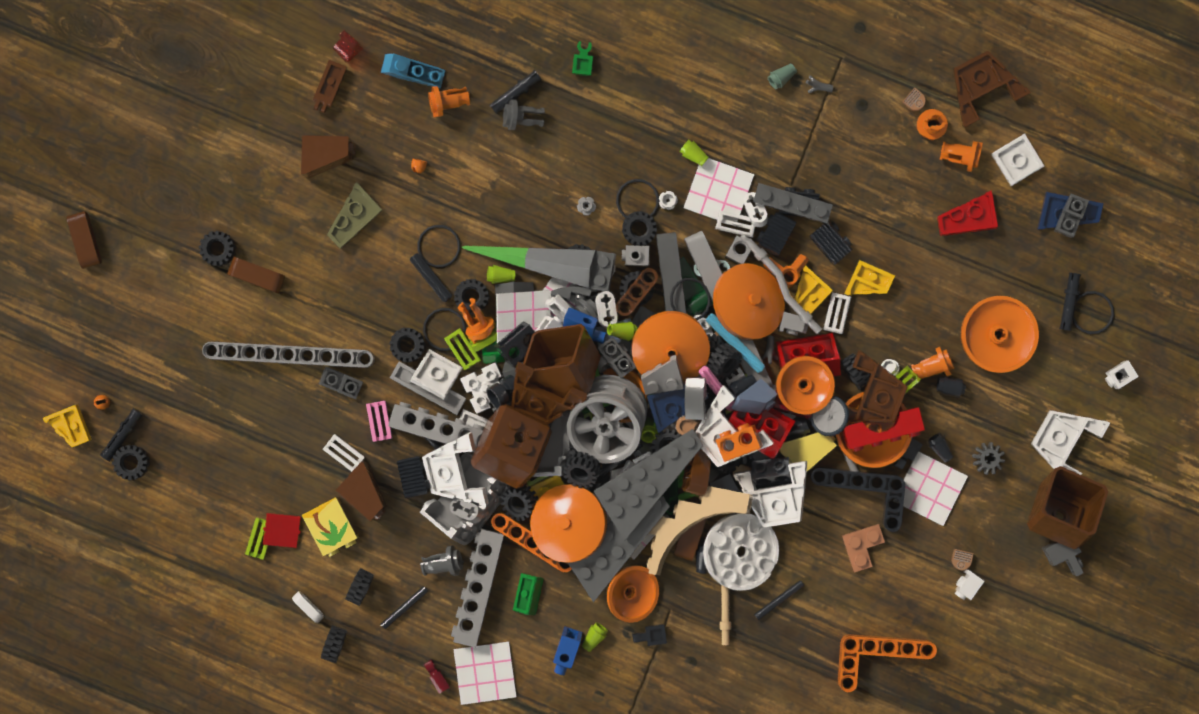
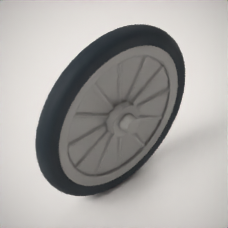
(831, 418)

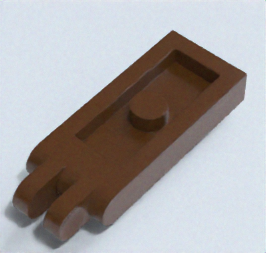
(329, 85)

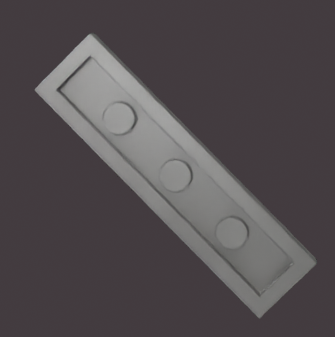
(403, 375)

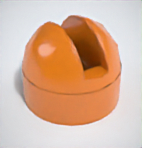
(418, 165)
(102, 406)

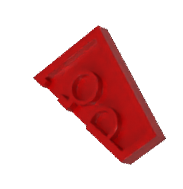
(970, 217)

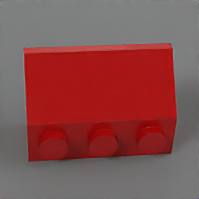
(820, 347)
(772, 422)

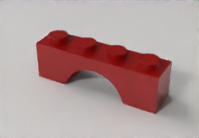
(907, 422)

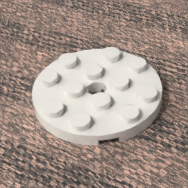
(722, 545)

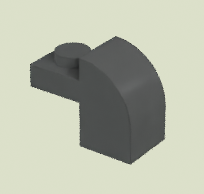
(1058, 553)

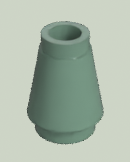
(781, 76)

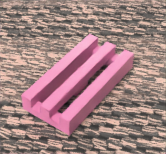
(376, 405)

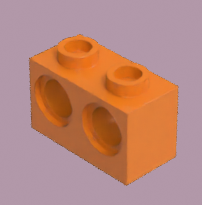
(740, 445)

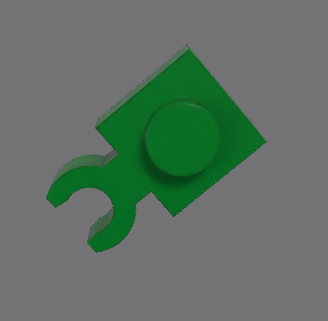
(582, 63)

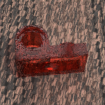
(347, 47)

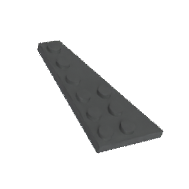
(641, 486)
(613, 552)

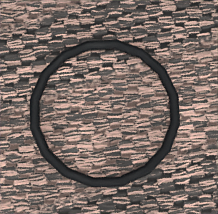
(637, 180)
(439, 226)
(695, 280)
(443, 309)
(1111, 318)

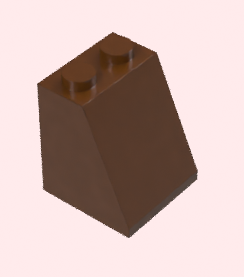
(325, 153)
(363, 492)

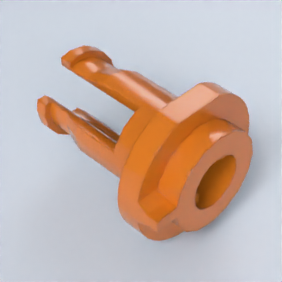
(447, 99)
(932, 132)
(962, 154)
(478, 326)
(934, 365)

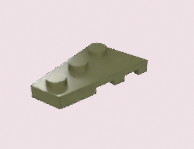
(353, 217)

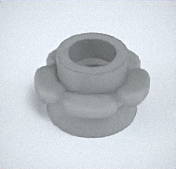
(581, 206)

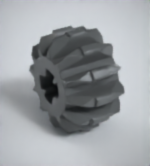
(991, 464)

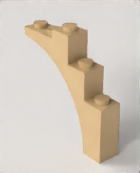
(668, 530)

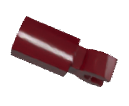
(436, 677)

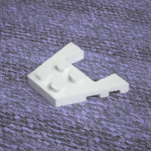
(717, 423)
(1060, 433)
(446, 472)
(779, 503)

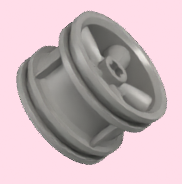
(603, 434)

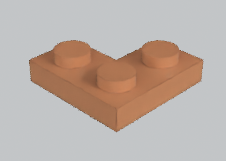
(857, 544)

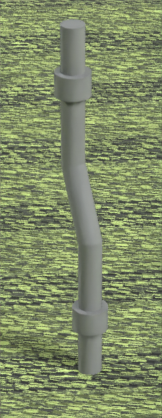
(760, 254)

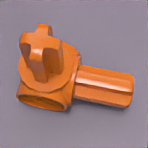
(793, 270)

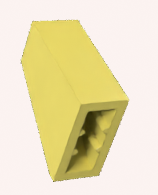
(808, 448)

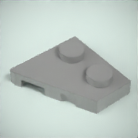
(663, 378)

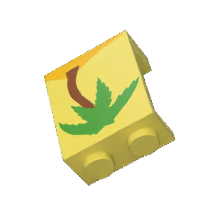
(330, 527)

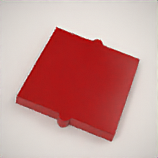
(281, 530)

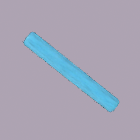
(746, 354)

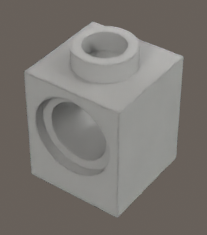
(735, 257)

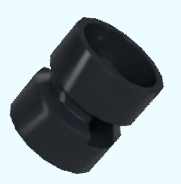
(501, 392)

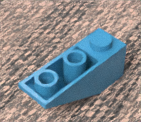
(412, 70)

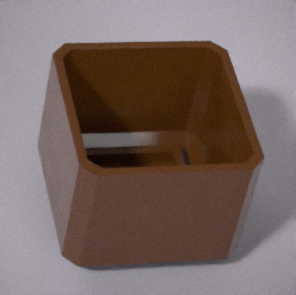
(562, 359)
(502, 455)
(1076, 498)

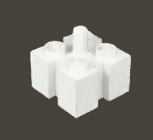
(479, 384)

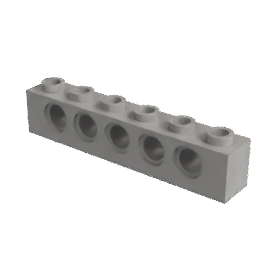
(399, 421)
(471, 636)

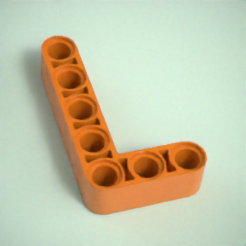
(522, 540)
(877, 650)

